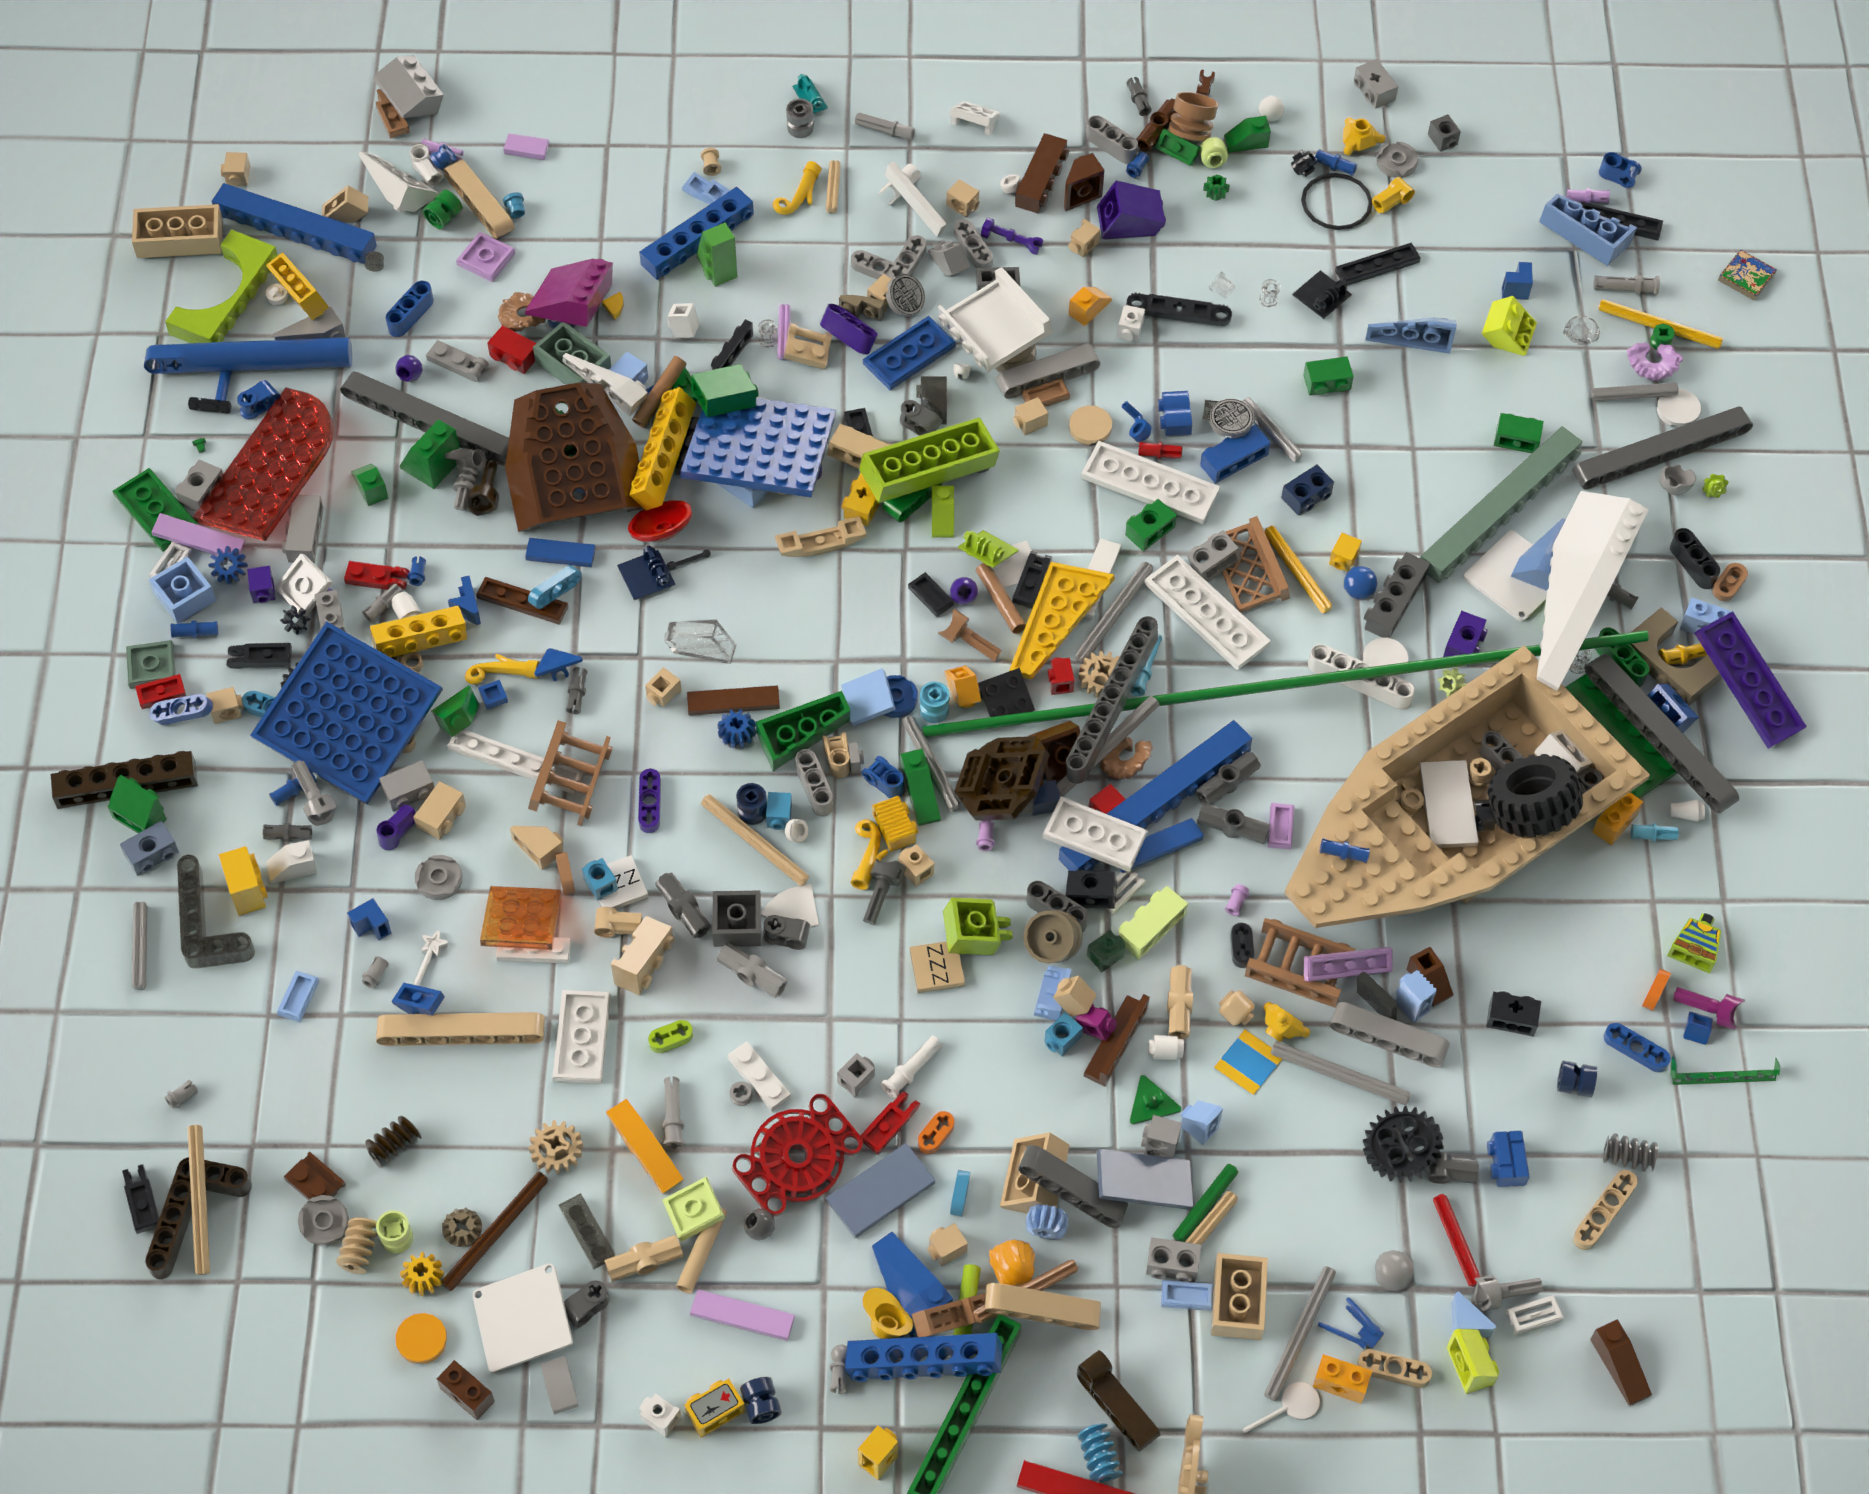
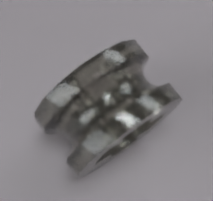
(374, 261)

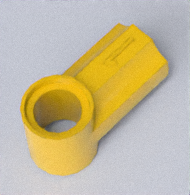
(1397, 192)

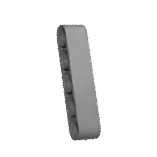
(1062, 365)
(1389, 1034)

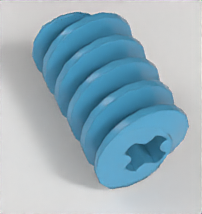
(1097, 1453)

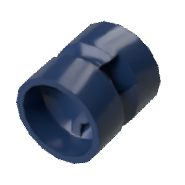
(751, 803)
(1577, 1079)
(759, 1396)

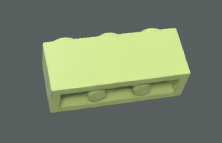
(1152, 921)

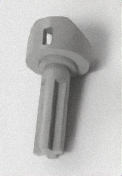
(317, 803)
(1489, 1292)

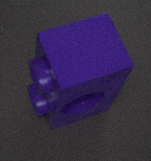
(1467, 627)

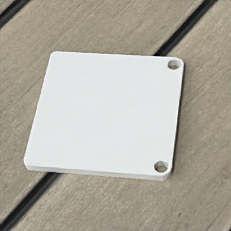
(1493, 577)
(522, 1318)

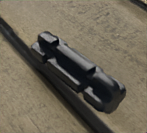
(209, 405)

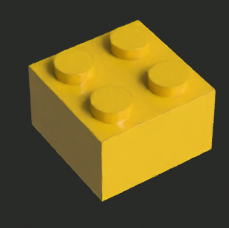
(243, 880)

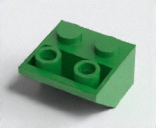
(135, 805)

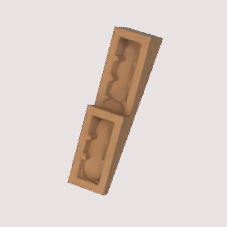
(947, 1316)

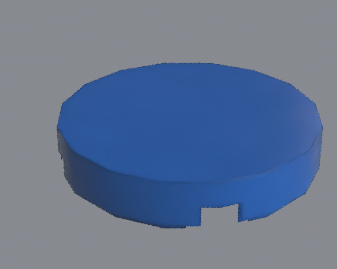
(903, 694)

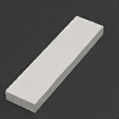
(915, 199)
(1103, 561)

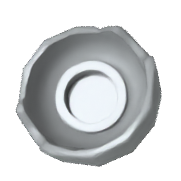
(1677, 480)
(1394, 1270)

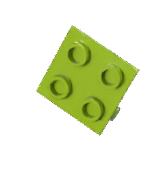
(987, 548)

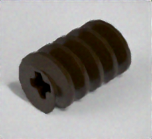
(391, 1140)

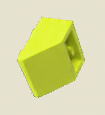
(1509, 326)

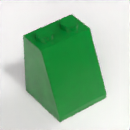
(427, 456)

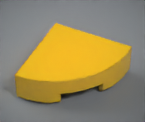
(614, 305)

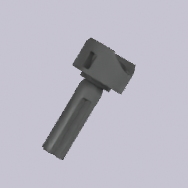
(886, 875)

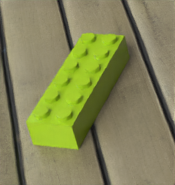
(929, 459)

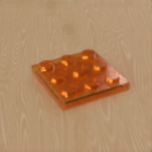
(520, 917)

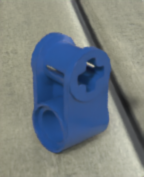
(1617, 169)
(258, 398)
(881, 775)

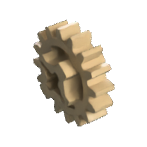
(1102, 668)
(561, 1155)

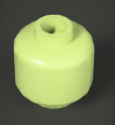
(1213, 152)

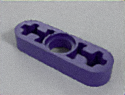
(644, 792)

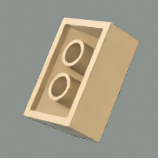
(1021, 1192)

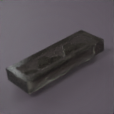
(586, 1230)

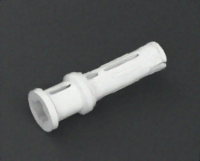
(904, 1074)

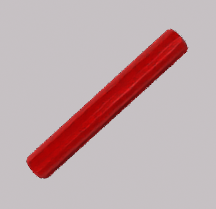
(1456, 1239)

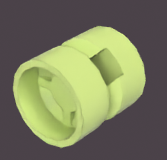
(394, 1231)

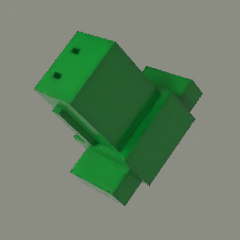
(200, 444)

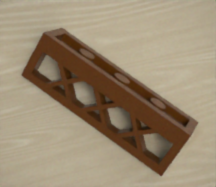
(1110, 1051)

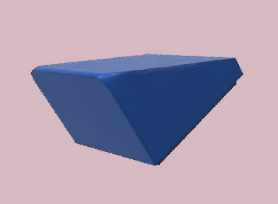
(1698, 1028)

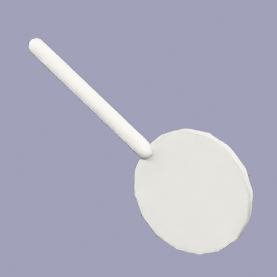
(1298, 1401)

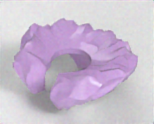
(1654, 371)

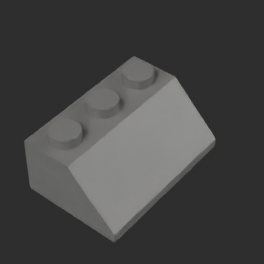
(409, 87)

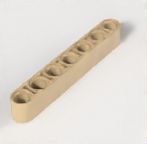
(460, 1029)

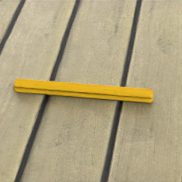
(1652, 321)

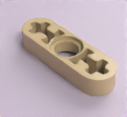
(1414, 1365)

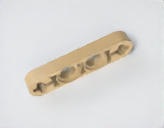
(1605, 1209)

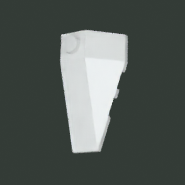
(397, 185)
(619, 388)

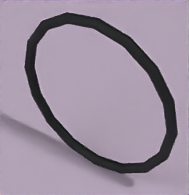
(1339, 176)

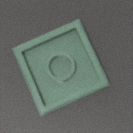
(150, 662)

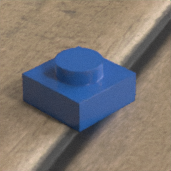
(493, 694)

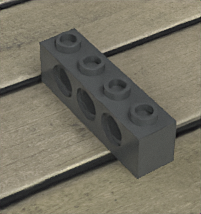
(1385, 623)

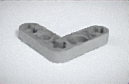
(891, 268)

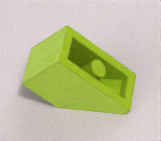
(943, 511)

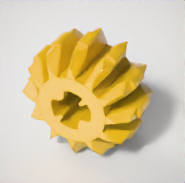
(424, 1282)

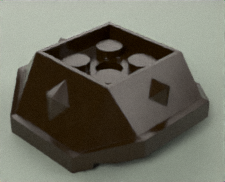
(1002, 778)

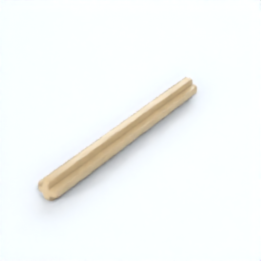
(755, 840)
(198, 1200)

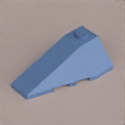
(1425, 333)
(1534, 564)

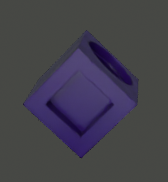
(261, 584)

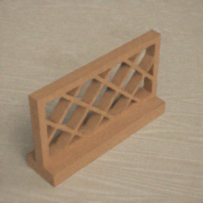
(1268, 563)

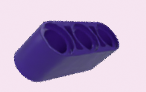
(848, 329)

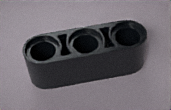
(1703, 561)

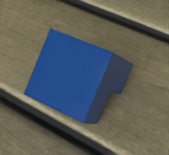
(1519, 282)
(369, 917)

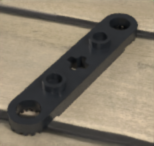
(1191, 310)

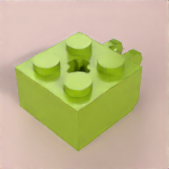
(974, 926)

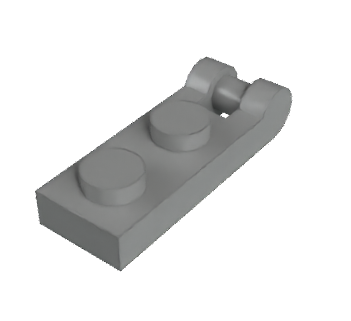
(456, 360)

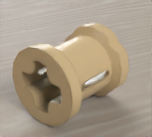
(710, 158)
(1479, 765)

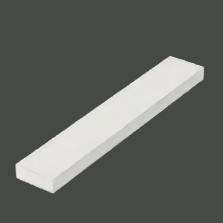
(508, 757)

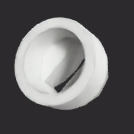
(961, 369)

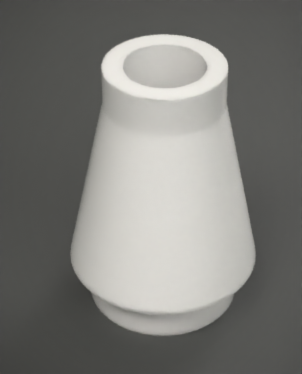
(1689, 810)

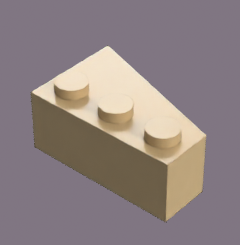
(642, 955)

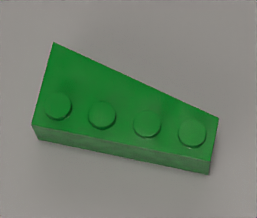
(801, 727)

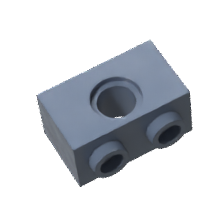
(152, 837)

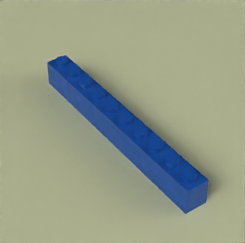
(1172, 786)

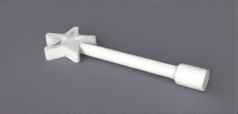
(432, 946)

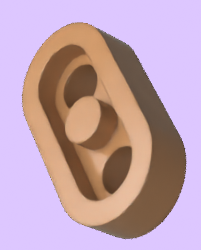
(1728, 583)

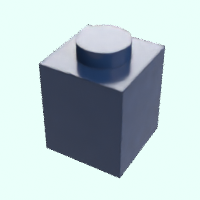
(1046, 799)

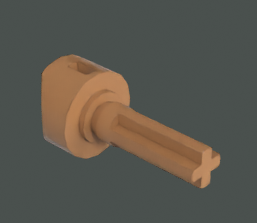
(959, 629)

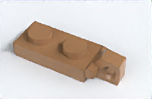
(390, 117)

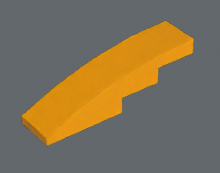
(644, 1145)

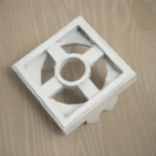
(975, 114)

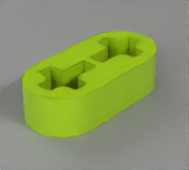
(670, 1036)

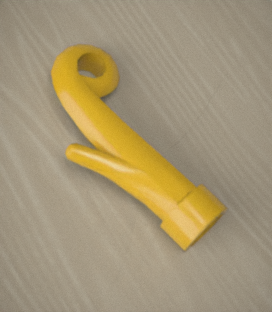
(810, 174)
(503, 666)
(862, 878)

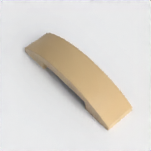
(821, 541)

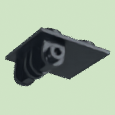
(1322, 294)
(1006, 694)

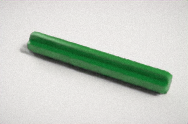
(1205, 1203)

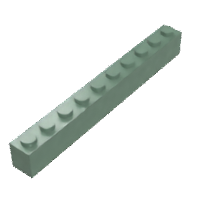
(1501, 504)

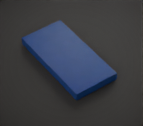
(909, 353)

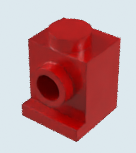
(1061, 676)

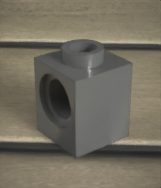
(1444, 133)

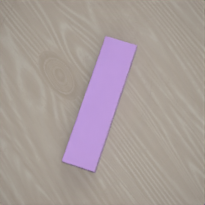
(194, 535)
(1347, 964)
(742, 1315)

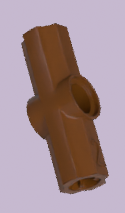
(1158, 121)

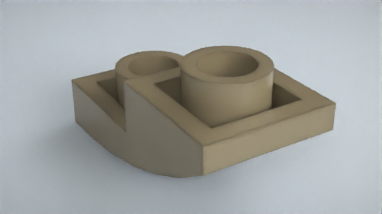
(862, 305)

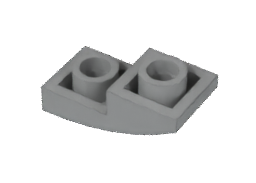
(559, 1385)

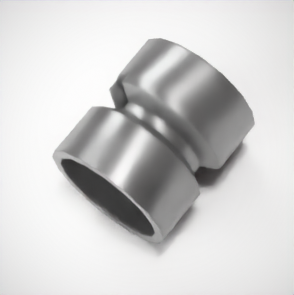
(799, 118)

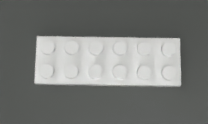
(1150, 481)
(1207, 612)

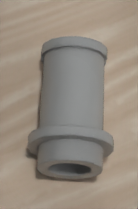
(375, 972)
(181, 1094)

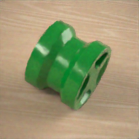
(1666, 332)

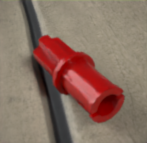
(1160, 450)

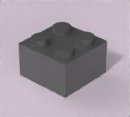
(736, 918)

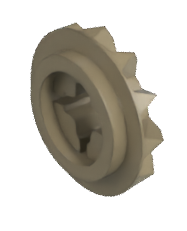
(462, 1237)

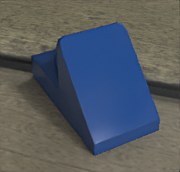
(466, 601)
(417, 999)

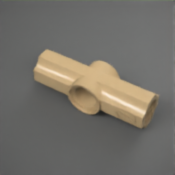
(1180, 1001)
(643, 1258)

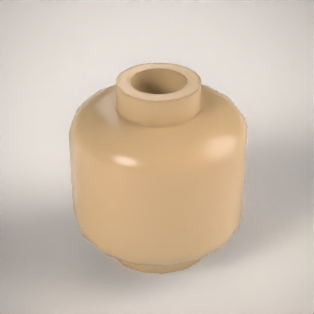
(1236, 1008)

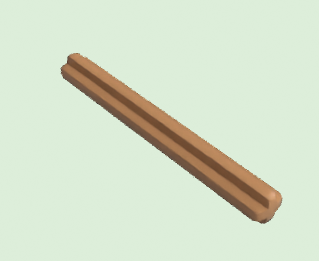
(1039, 1283)

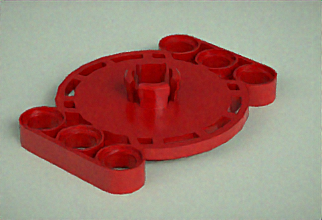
(797, 1133)

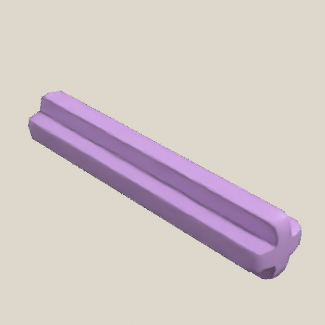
(783, 325)

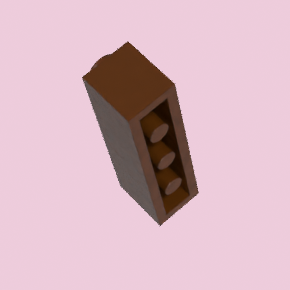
(1041, 173)

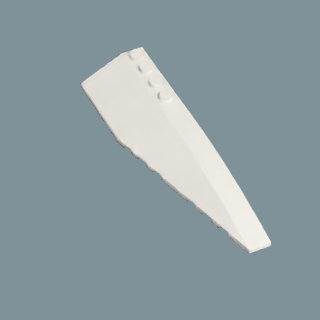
(1582, 572)

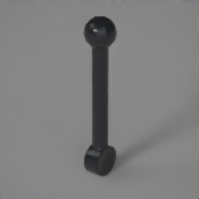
(672, 565)

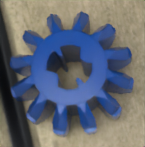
(223, 558)
(736, 728)

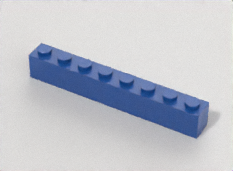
(294, 223)

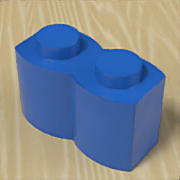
(1176, 413)

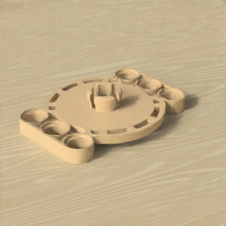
(1189, 1464)

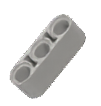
(1111, 139)
(817, 791)

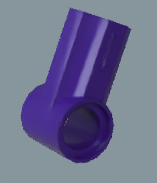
(396, 826)

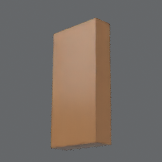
(1048, 393)

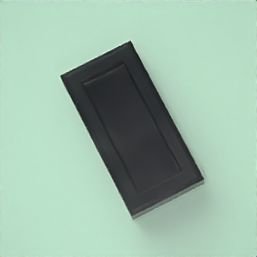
(930, 594)

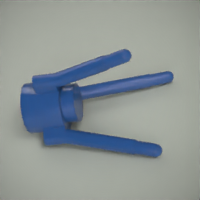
(1369, 1333)

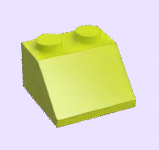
(1472, 1360)

